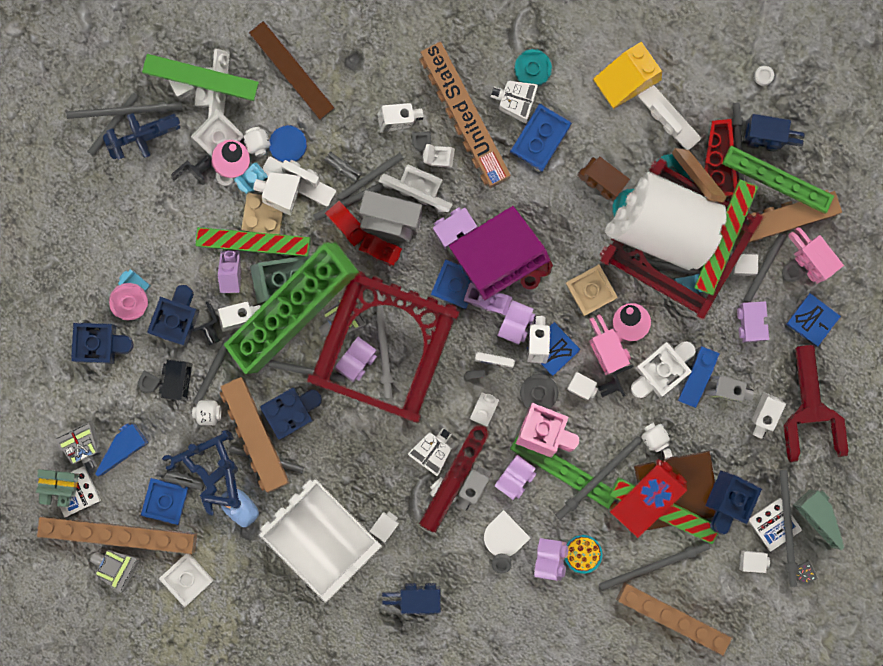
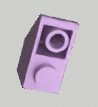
(229, 272)

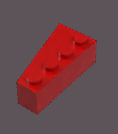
(719, 142)

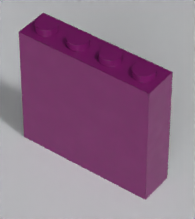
(499, 252)

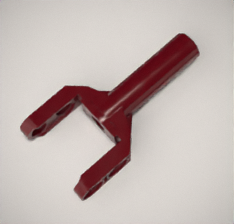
(812, 408)
(452, 482)

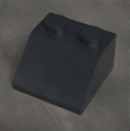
(176, 380)

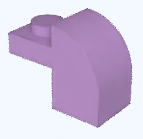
(497, 303)

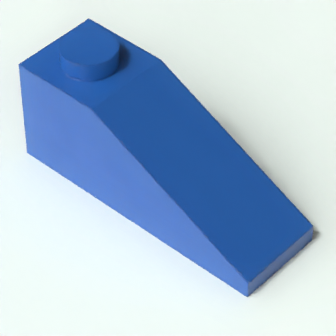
(697, 380)
(124, 445)

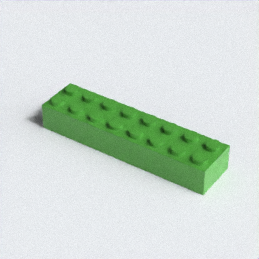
(291, 308)

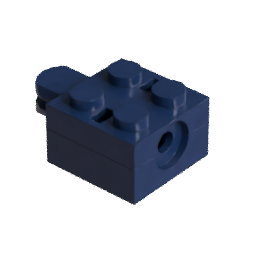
(770, 133)
(176, 317)
(98, 345)
(290, 410)
(732, 500)
(416, 598)

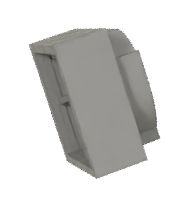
(390, 217)

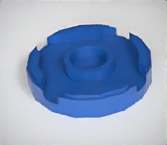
(288, 144)

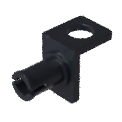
(196, 170)
(208, 328)
(614, 385)

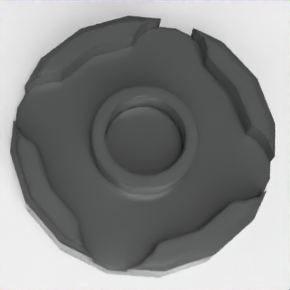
(539, 390)

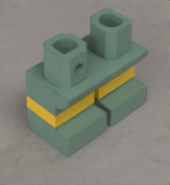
(56, 483)

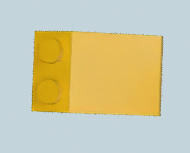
(628, 75)

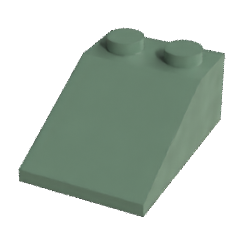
(271, 275)
(820, 514)

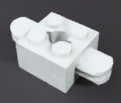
(663, 369)

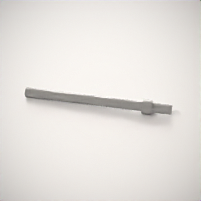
(386, 379)

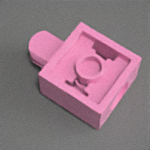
(815, 256)
(608, 347)
(545, 432)

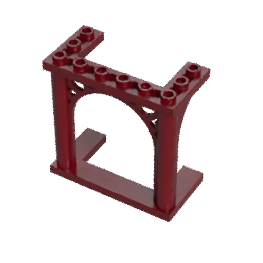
(650, 276)
(443, 322)

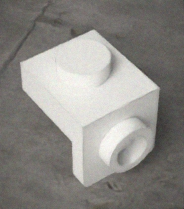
(438, 156)
(484, 409)

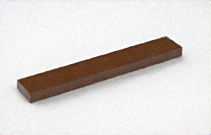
(291, 70)

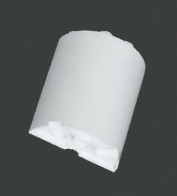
(669, 222)
(319, 540)

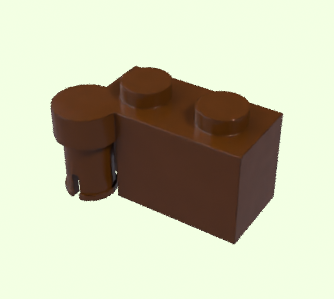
(604, 177)

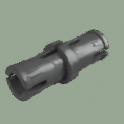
(342, 166)
(172, 478)

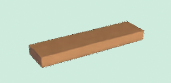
(699, 175)

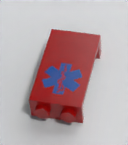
(649, 498)

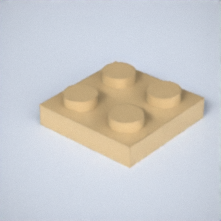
(260, 216)
(591, 290)

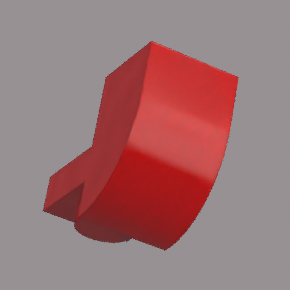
(346, 223)
(380, 250)

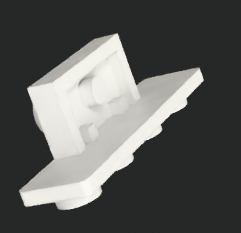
(209, 98)
(669, 117)
(310, 183)
(418, 185)

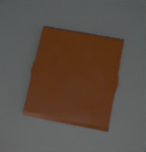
(700, 479)

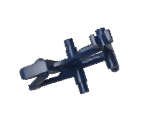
(140, 134)
(226, 468)

